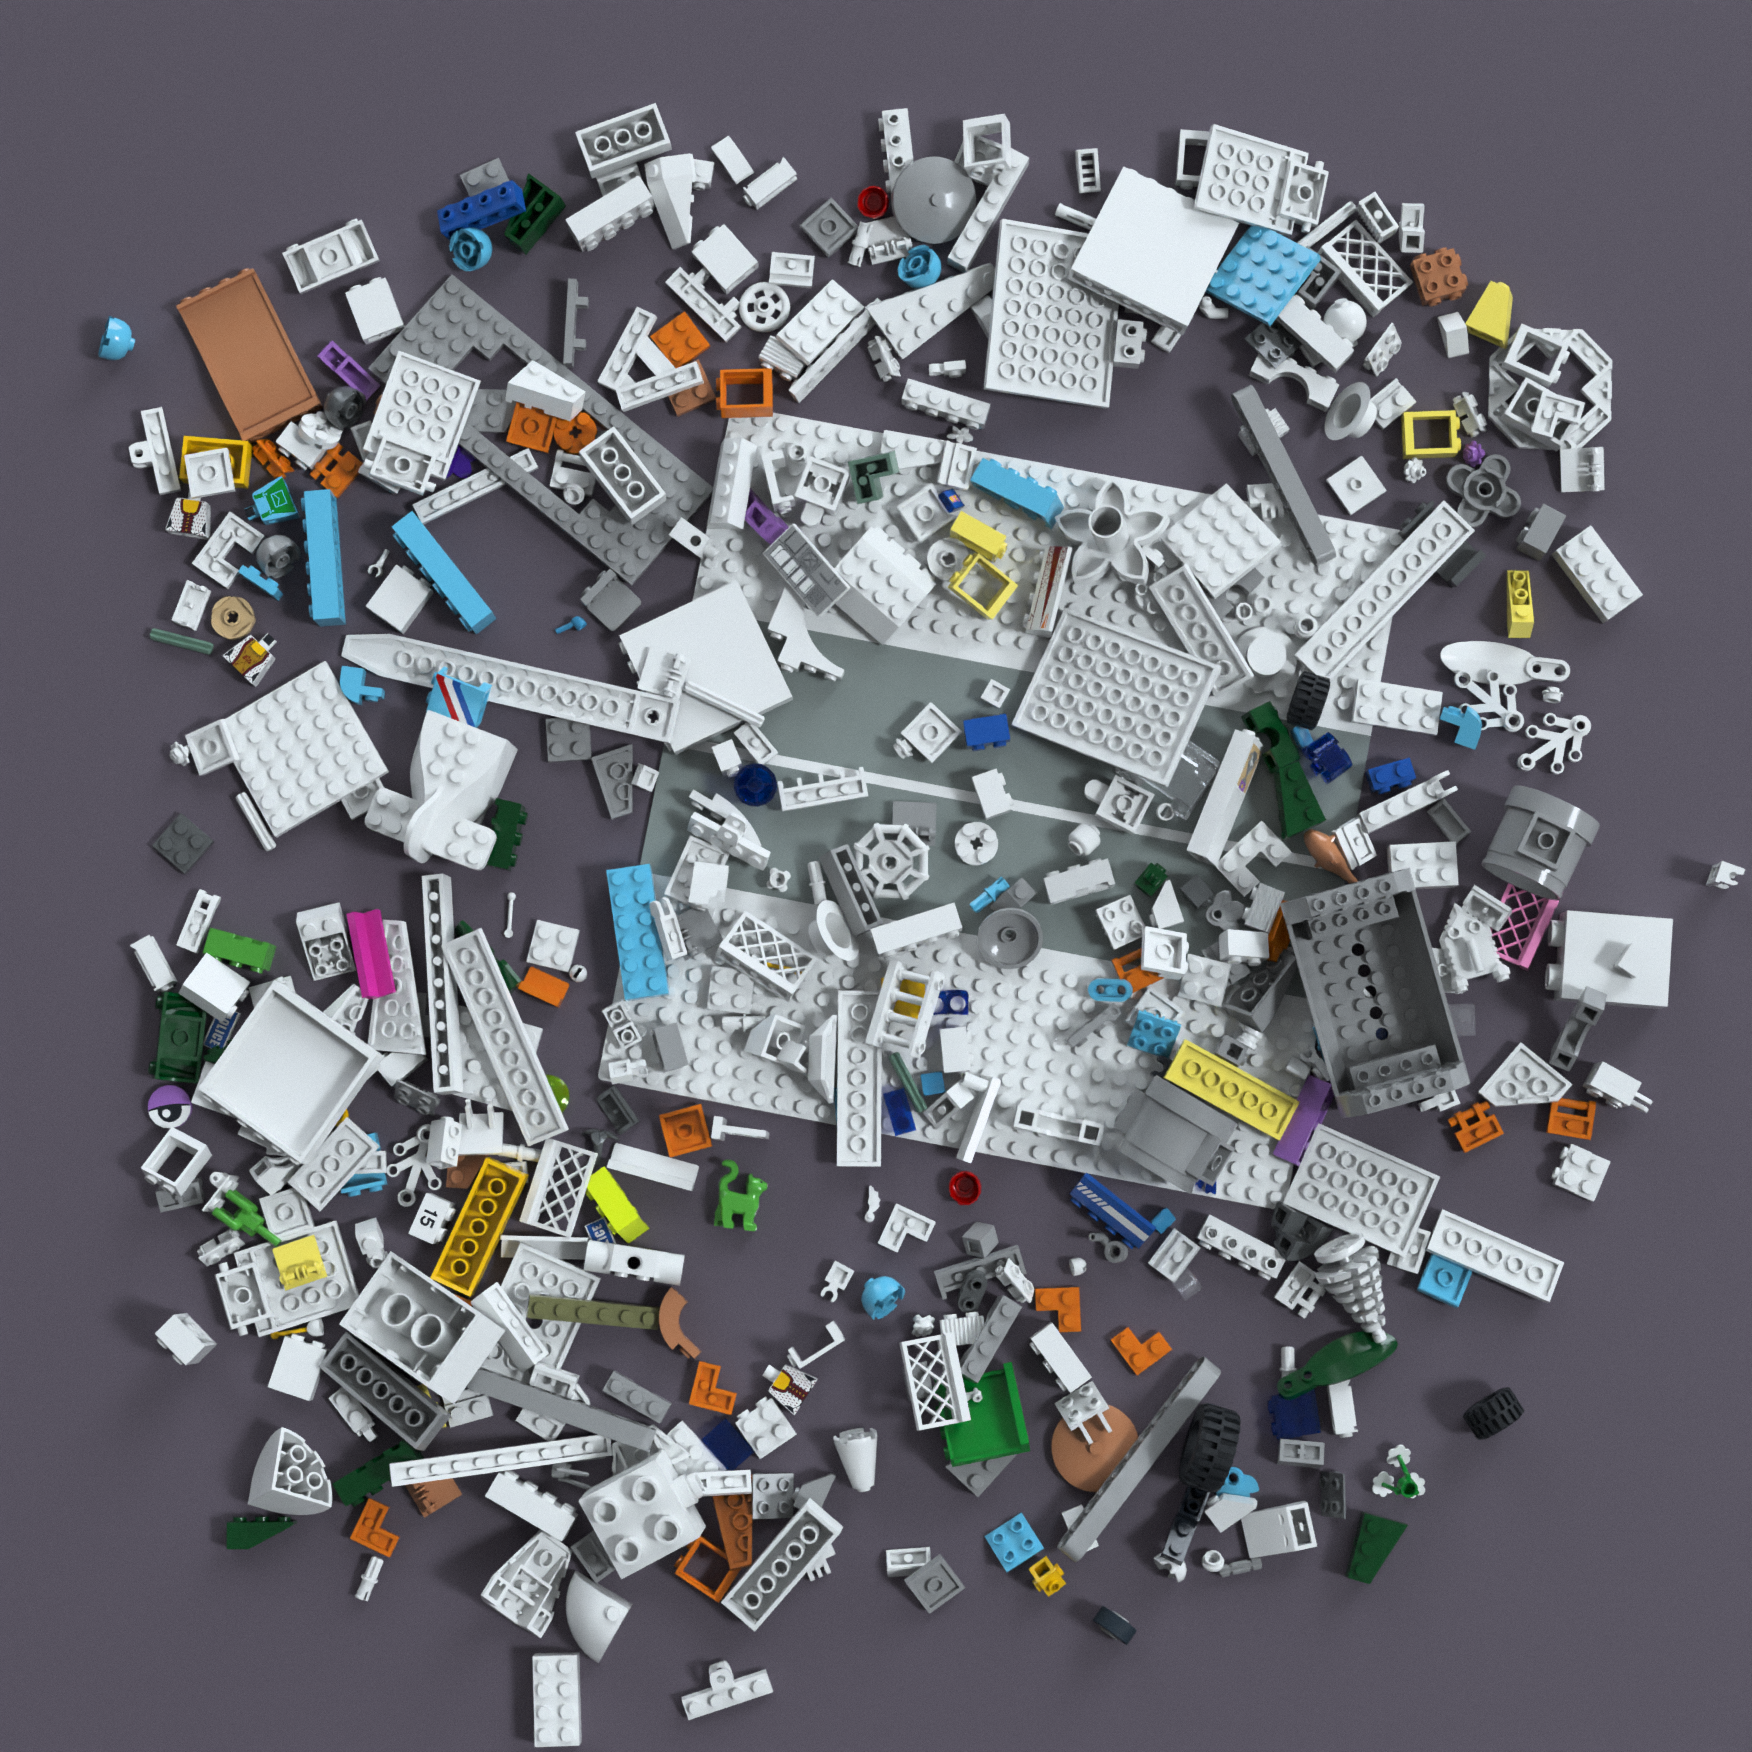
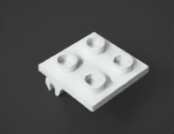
(481, 1132)
(1081, 1406)

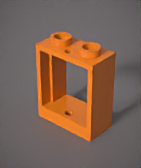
(745, 376)
(682, 1562)

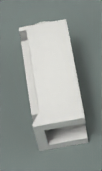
(769, 184)
(154, 964)
(1342, 1409)

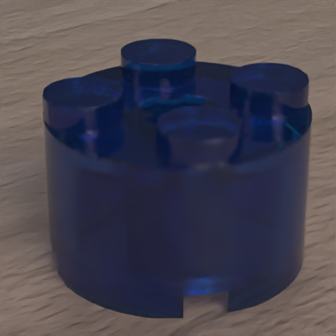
(1327, 757)

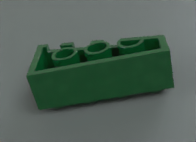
(373, 1474)

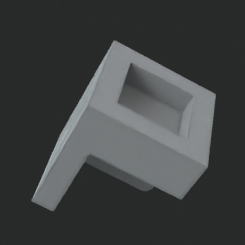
(980, 1239)

